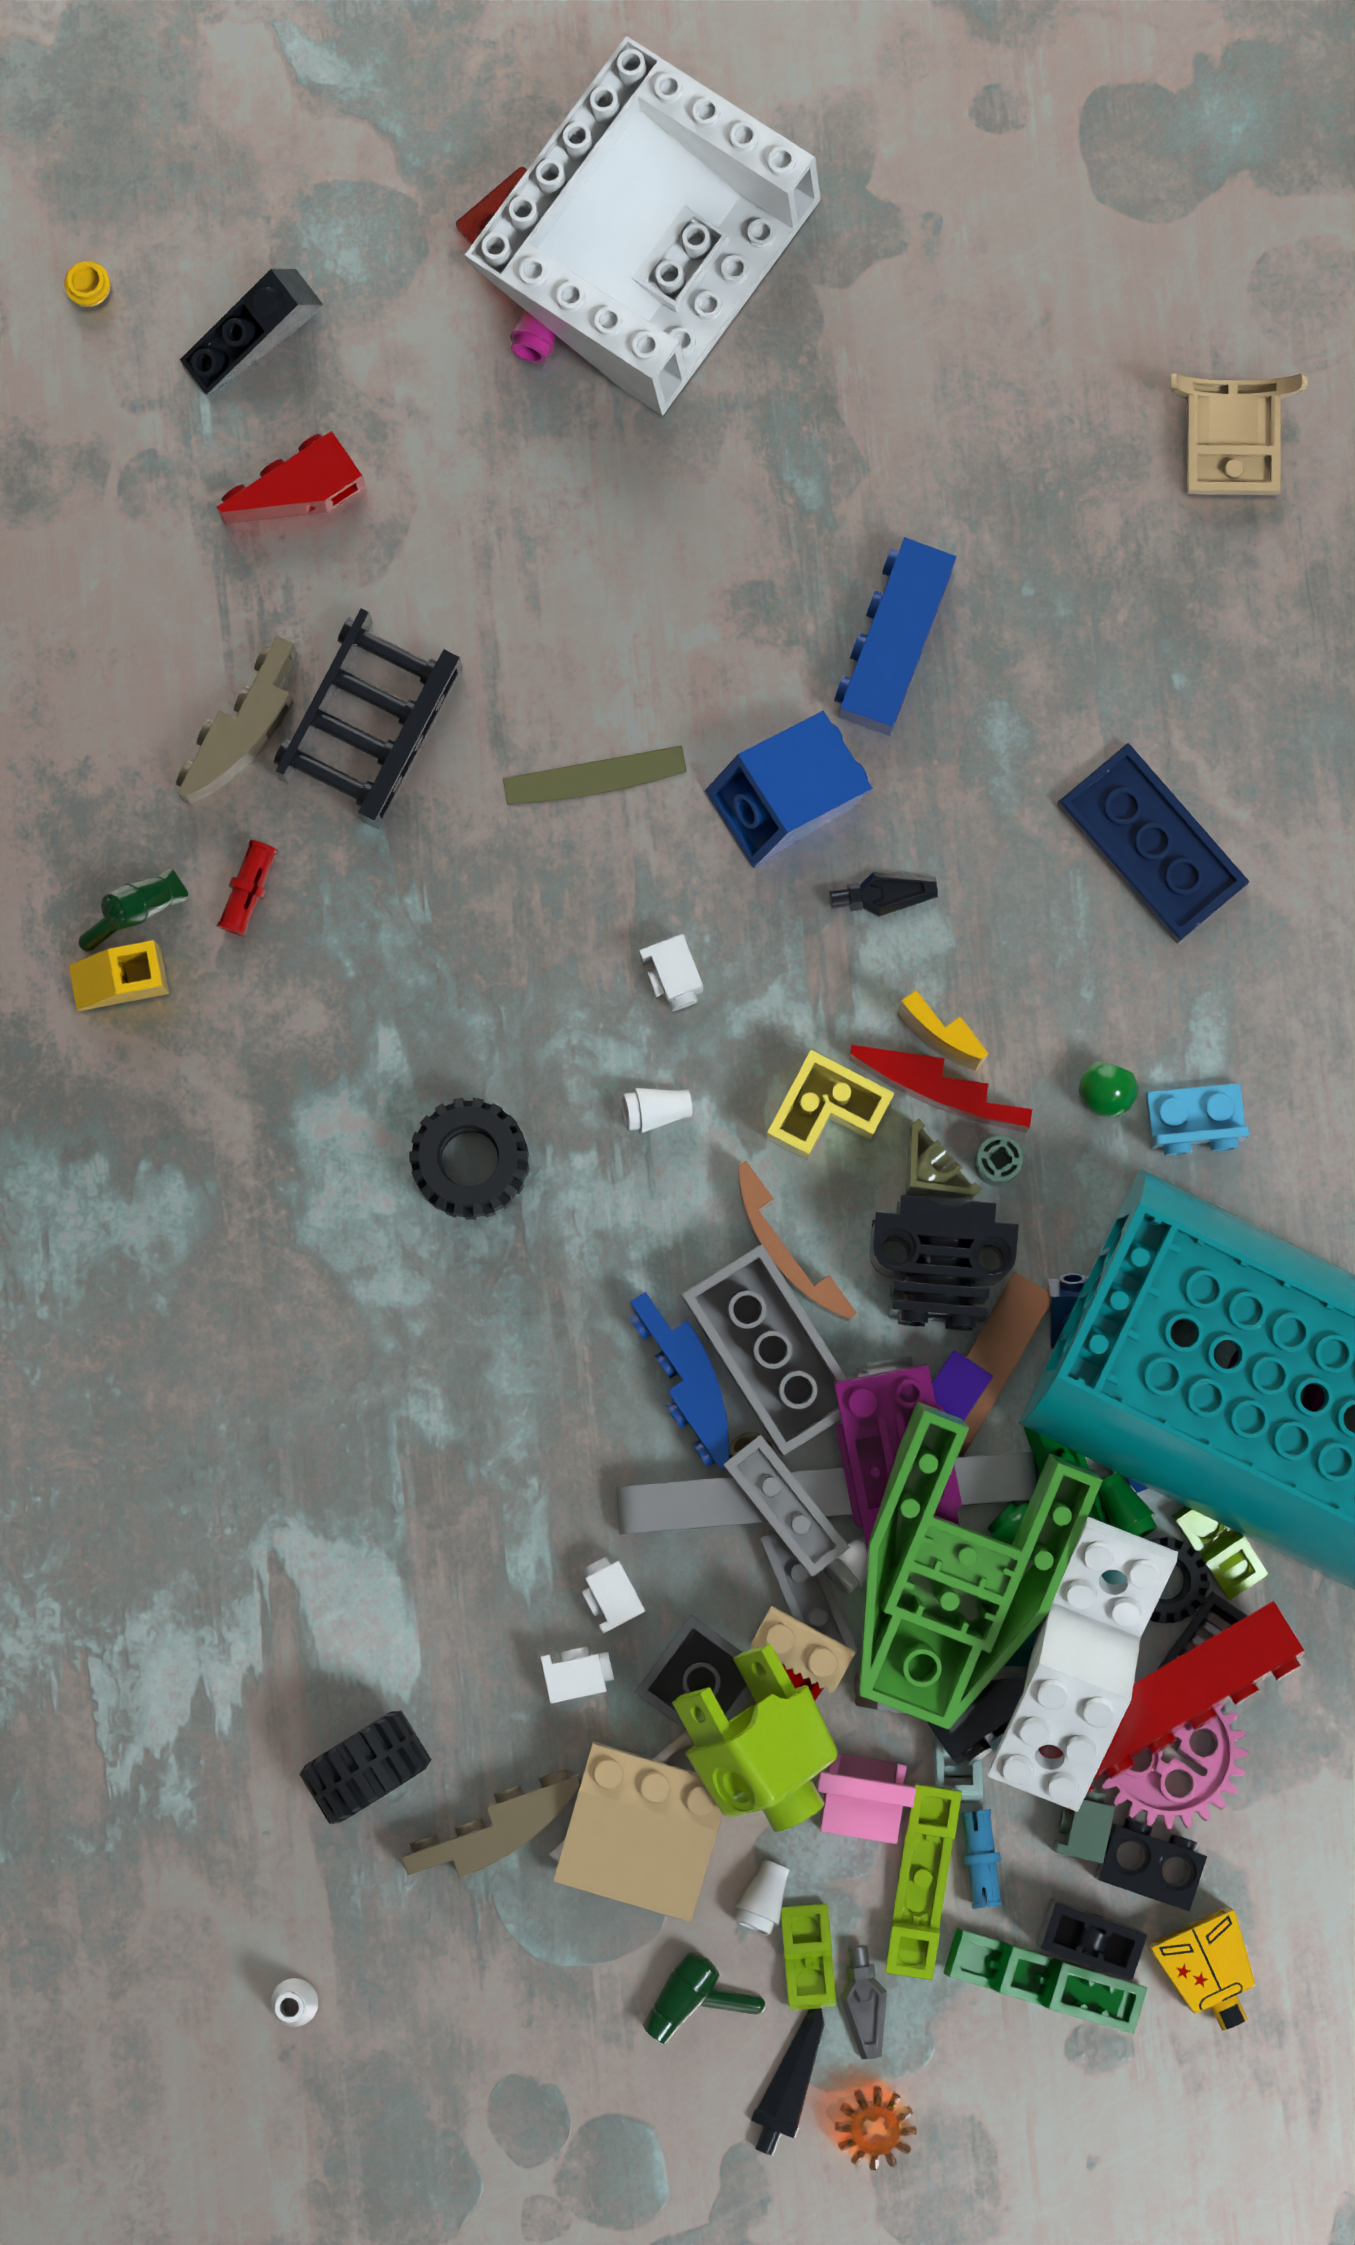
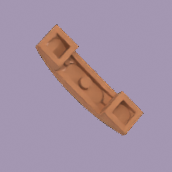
(825, 1293)
(1003, 1343)

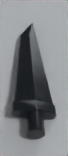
(786, 2093)

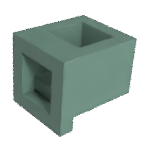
(1087, 1829)

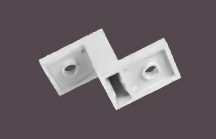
(1083, 1665)

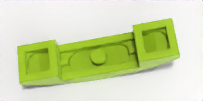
(922, 1882)

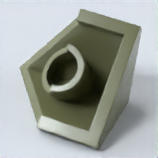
(932, 1170)

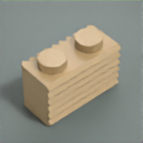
(804, 1649)

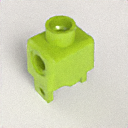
(765, 1751)

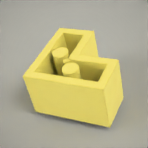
(824, 1093)

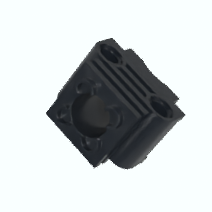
(942, 1259)

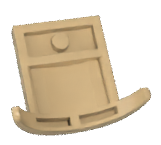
(1234, 433)

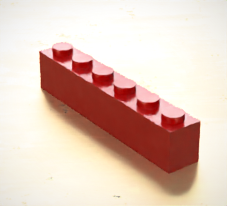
(1198, 1683)

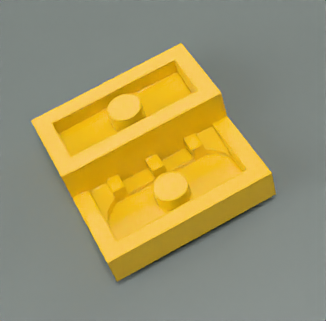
(953, 1042)

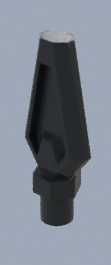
(885, 893)

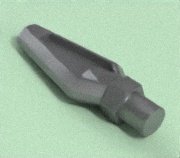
(864, 2003)

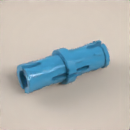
(981, 1859)

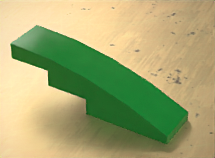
(1045, 1980)

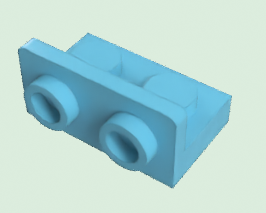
(1196, 1118)

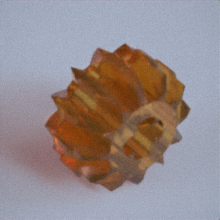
(877, 2144)

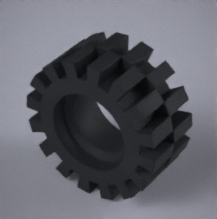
(1194, 1584)

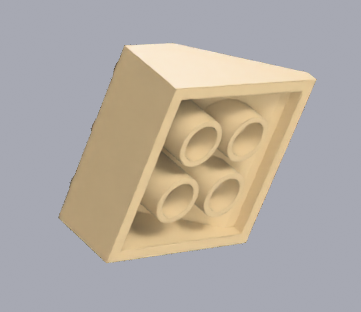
(640, 1833)

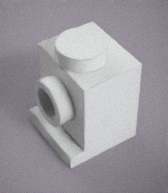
(673, 972)
(611, 1593)
(577, 1674)

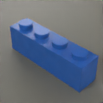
(896, 636)

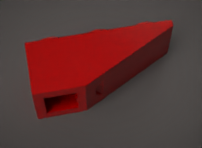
(303, 485)

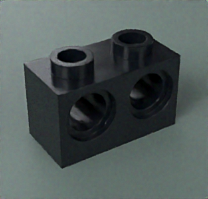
(1147, 1875)

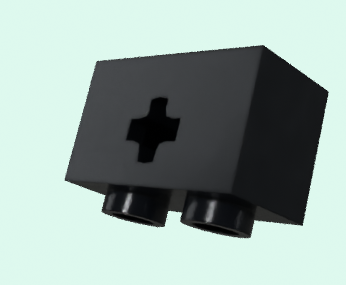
(1091, 1939)

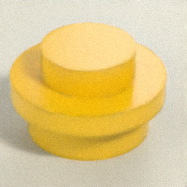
(87, 283)

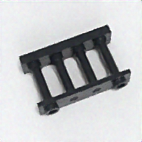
(392, 755)

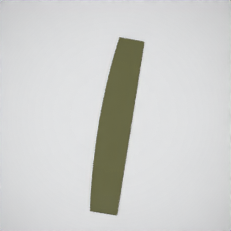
(595, 776)

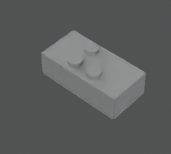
(769, 1348)

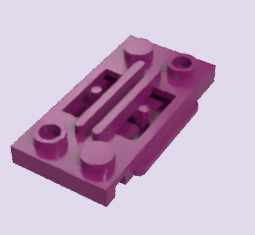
(873, 1421)

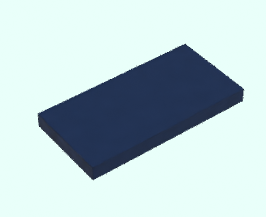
(1153, 842)

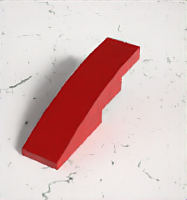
(923, 1080)

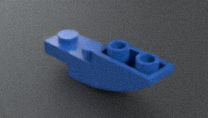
(698, 1396)

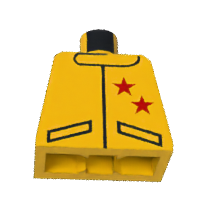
(1208, 1965)

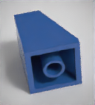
(788, 787)

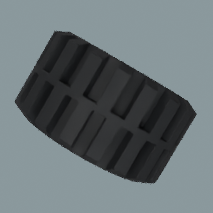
(440, 1130)
(365, 1767)

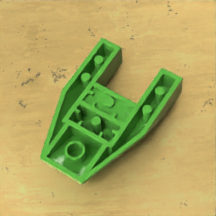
(947, 1599)

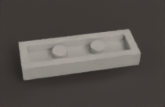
(786, 1506)
(807, 1597)

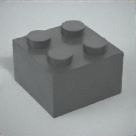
(693, 1662)

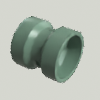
(995, 1167)

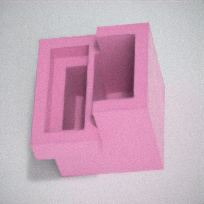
(864, 1798)

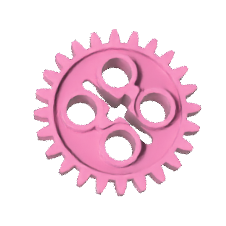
(1147, 1788)

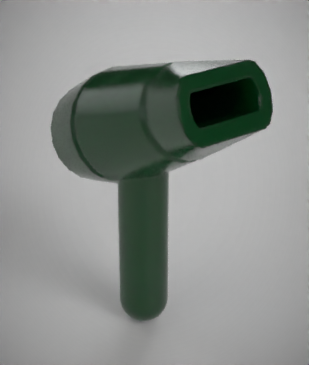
(133, 905)
(691, 1987)

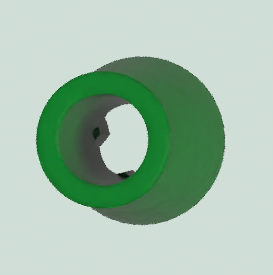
(1125, 1507)

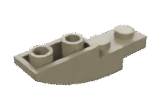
(233, 742)
(514, 1821)

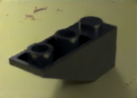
(251, 328)
(982, 1721)

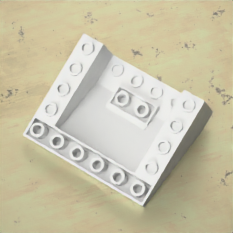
(647, 223)

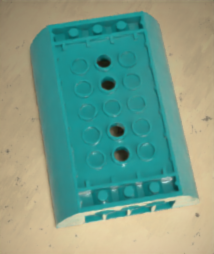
(1178, 1421)

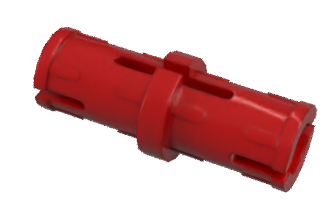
(247, 888)

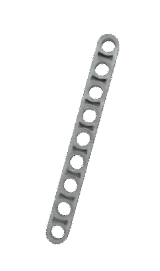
(724, 1503)

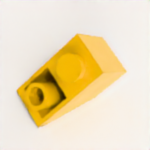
(119, 976)

